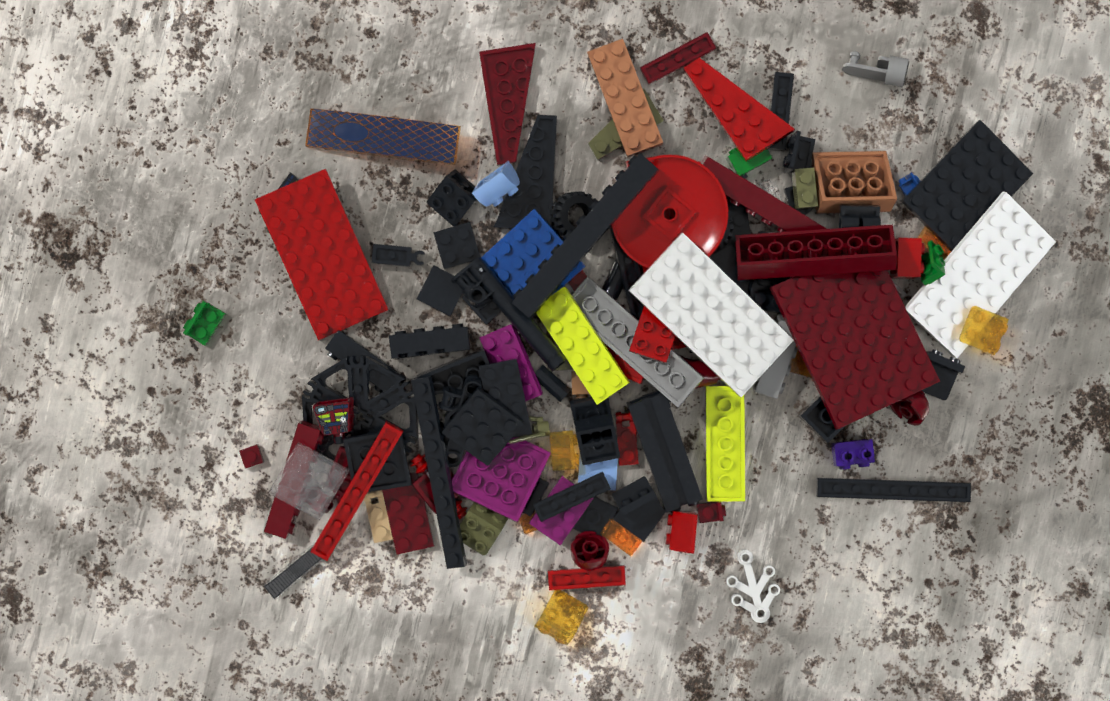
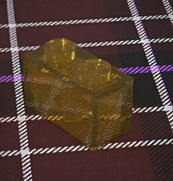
(563, 450)

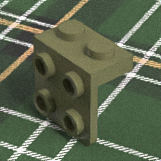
(481, 528)

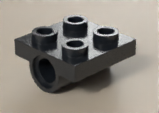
(859, 215)

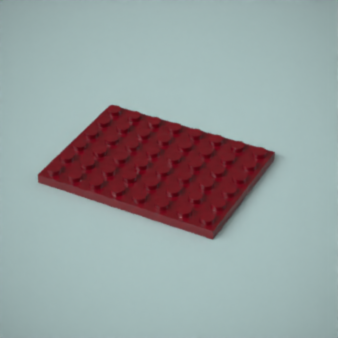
(855, 341)

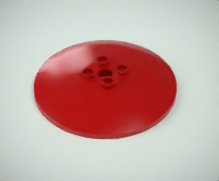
(698, 208)

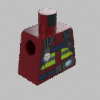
(335, 417)

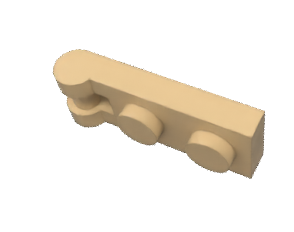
(378, 517)

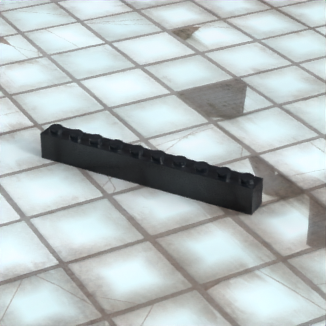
(585, 235)

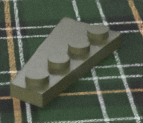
(608, 139)

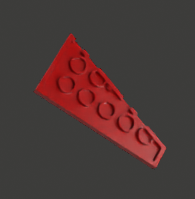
(741, 116)

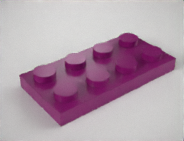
(507, 345)

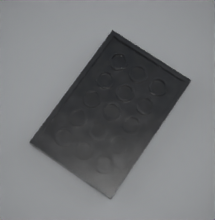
(965, 184)

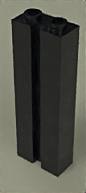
(664, 451)

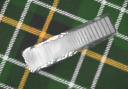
(292, 573)

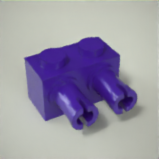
(852, 453)

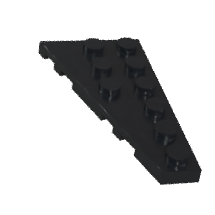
(535, 176)

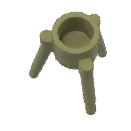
(539, 429)

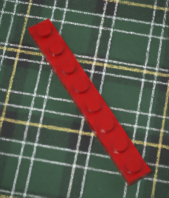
(356, 490)

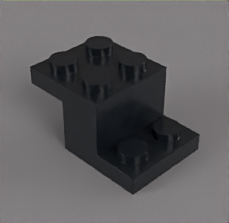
(594, 430)

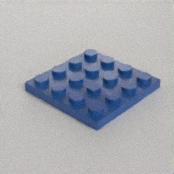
(523, 251)

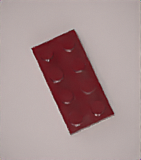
(408, 518)

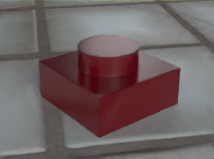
(251, 456)

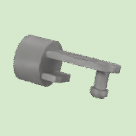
(890, 70)

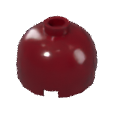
(913, 408)
(589, 550)

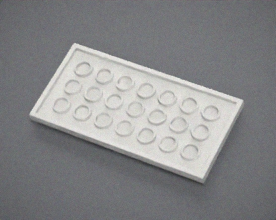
(981, 271)
(711, 315)

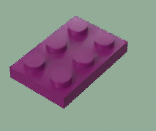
(561, 524)

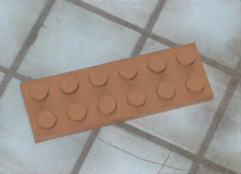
(625, 98)

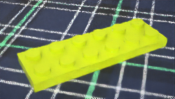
(582, 346)
(724, 444)

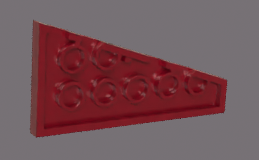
(506, 87)

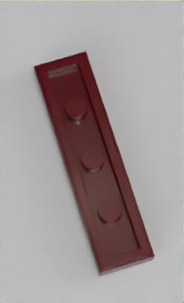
(678, 58)

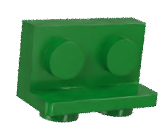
(933, 264)
(203, 322)

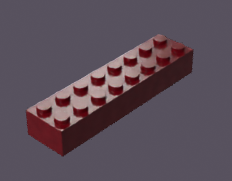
(816, 252)

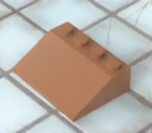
(853, 180)

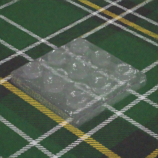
(308, 481)

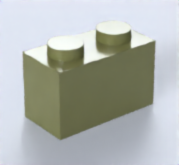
(804, 188)

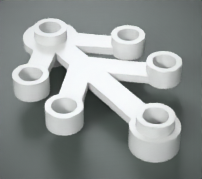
(753, 590)

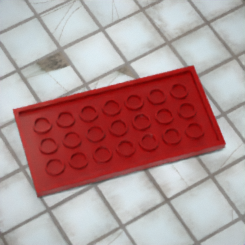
(321, 254)

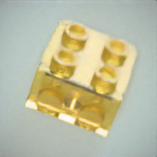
(983, 330)
(561, 617)

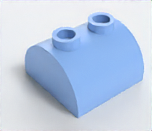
(497, 184)

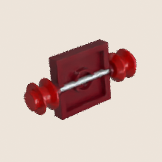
(423, 485)

